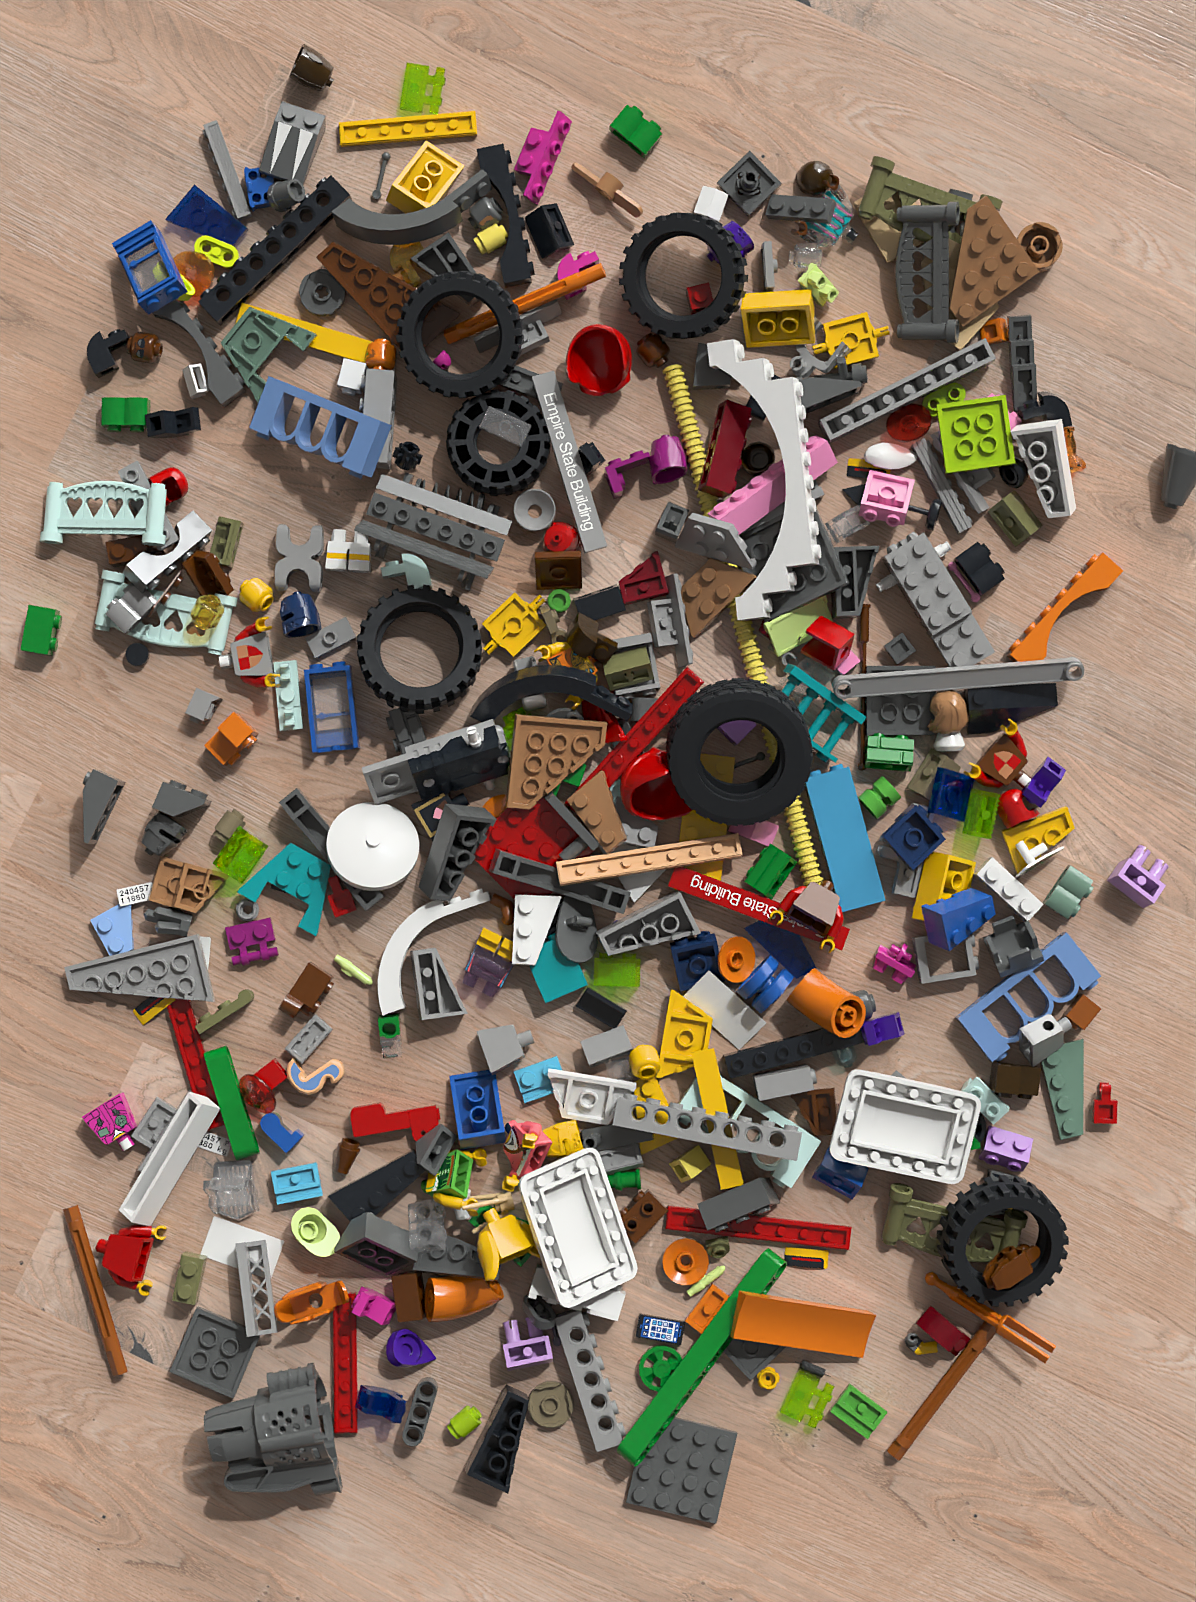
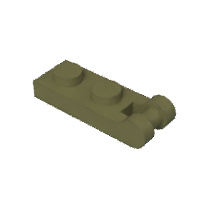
(225, 1010)

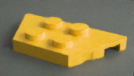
(685, 1031)

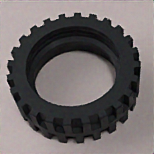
(636, 263)
(411, 334)
(419, 601)
(978, 1204)

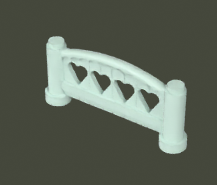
(147, 523)
(213, 638)

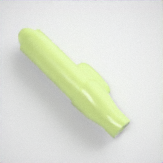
(351, 970)
(706, 1280)

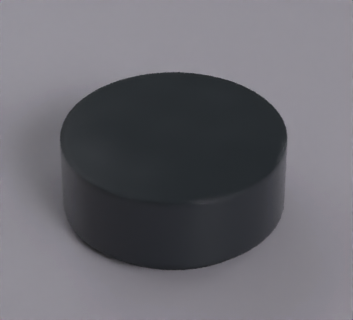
(137, 654)

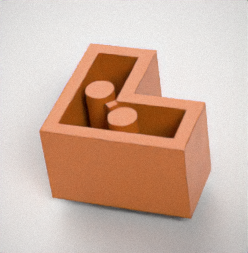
(231, 739)

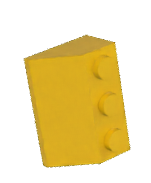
(778, 318)
(941, 878)

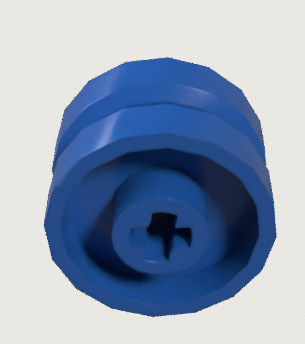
(767, 986)

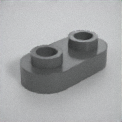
(539, 1312)

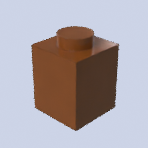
(1081, 1012)

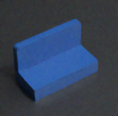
(840, 1175)

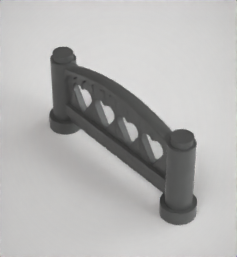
(935, 222)

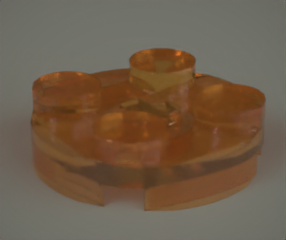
(203, 267)

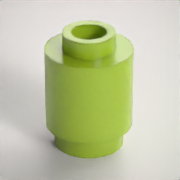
(464, 1422)

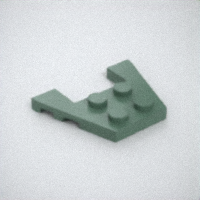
(255, 339)

